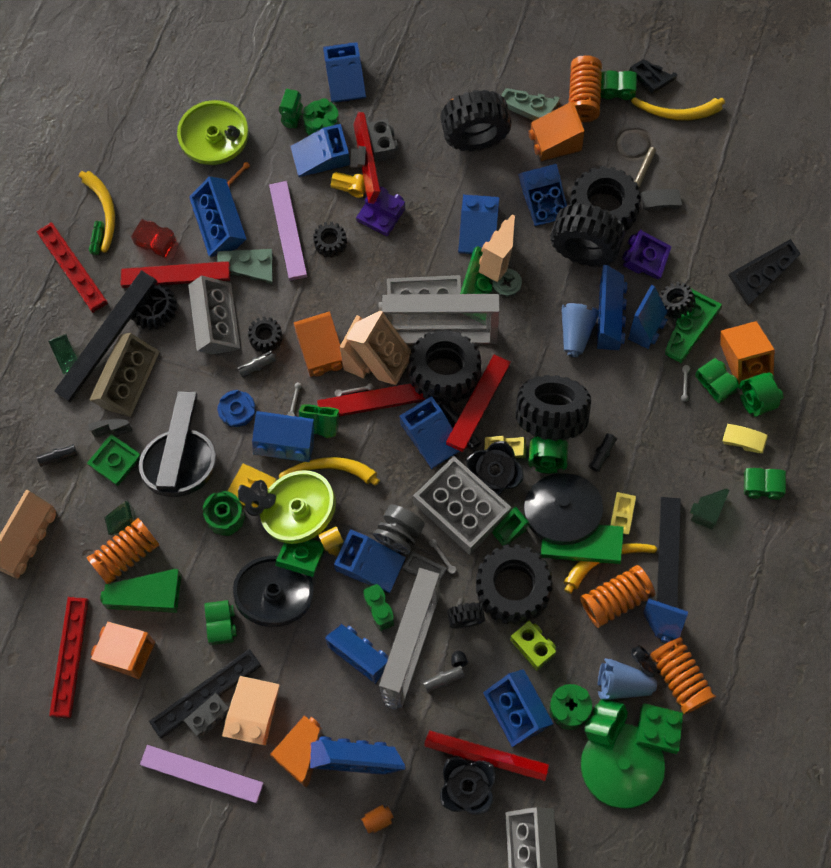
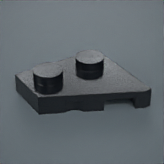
(651, 75)

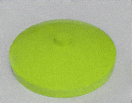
(203, 134)
(301, 507)

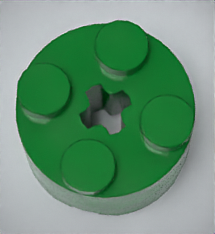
(319, 115)
(760, 394)
(548, 455)
(222, 503)
(578, 698)

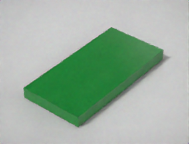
(601, 547)

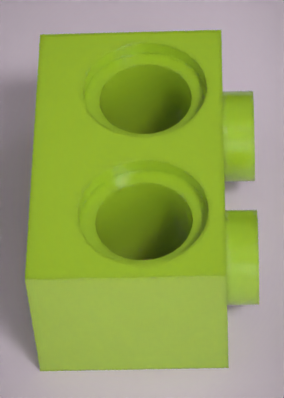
(529, 648)

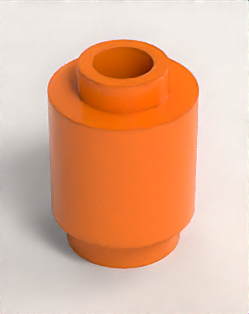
(377, 819)

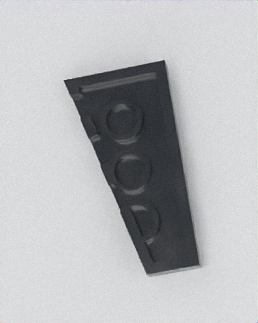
(761, 272)

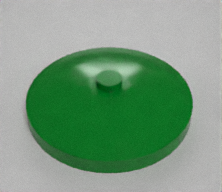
(624, 772)

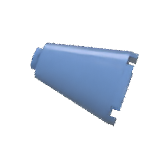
(577, 327)
(623, 681)

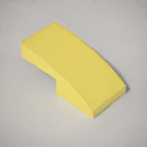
(744, 437)
(518, 444)
(623, 511)

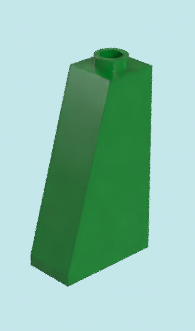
(146, 593)

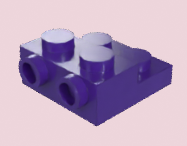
(383, 214)
(646, 254)

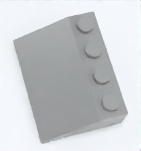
(461, 505)

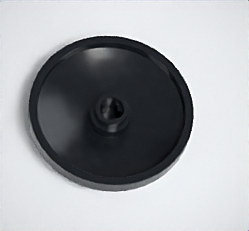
(196, 469)
(563, 509)
(271, 593)

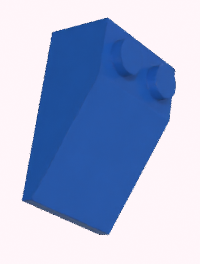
(478, 221)
(648, 319)

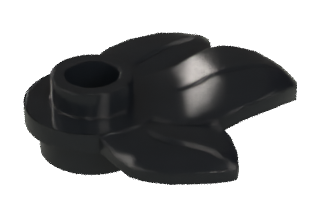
(258, 495)
(642, 656)

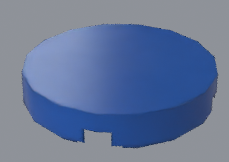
(236, 408)

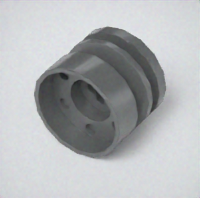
(399, 529)

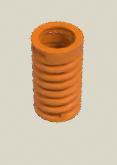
(586, 86)
(122, 551)
(631, 589)
(676, 682)

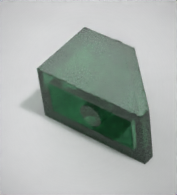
(709, 508)

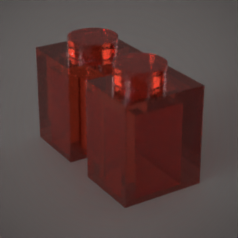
(153, 237)

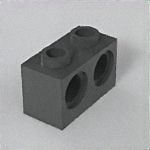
(380, 140)
(207, 716)

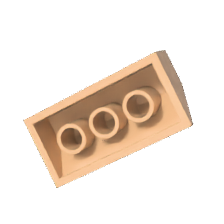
(380, 347)
(24, 532)

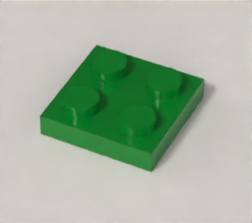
(114, 460)
(301, 557)
(659, 728)

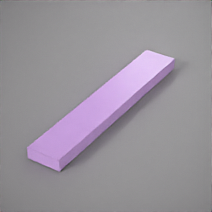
(288, 231)
(202, 774)

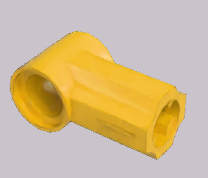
(352, 184)
(332, 541)

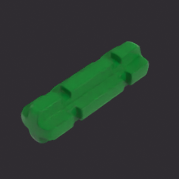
(96, 237)

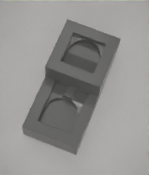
(357, 158)
(661, 198)
(116, 426)

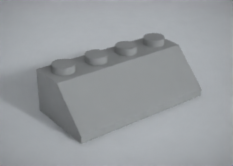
(213, 316)
(531, 838)

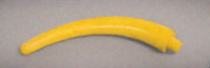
(699, 112)
(103, 194)
(354, 467)
(583, 567)

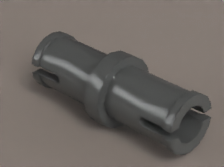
(256, 364)
(444, 679)

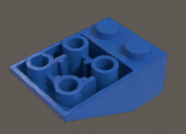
(344, 72)
(321, 151)
(543, 193)
(429, 431)
(368, 561)

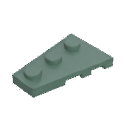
(529, 105)
(250, 263)

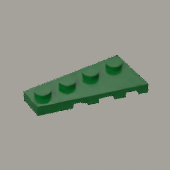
(475, 281)
(691, 327)

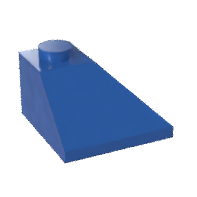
(664, 620)

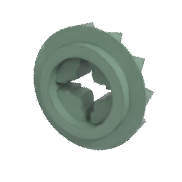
(515, 283)

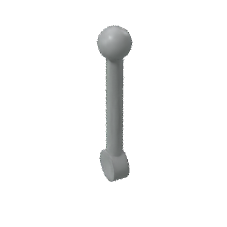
(685, 370)
(298, 386)
(339, 393)
(452, 569)

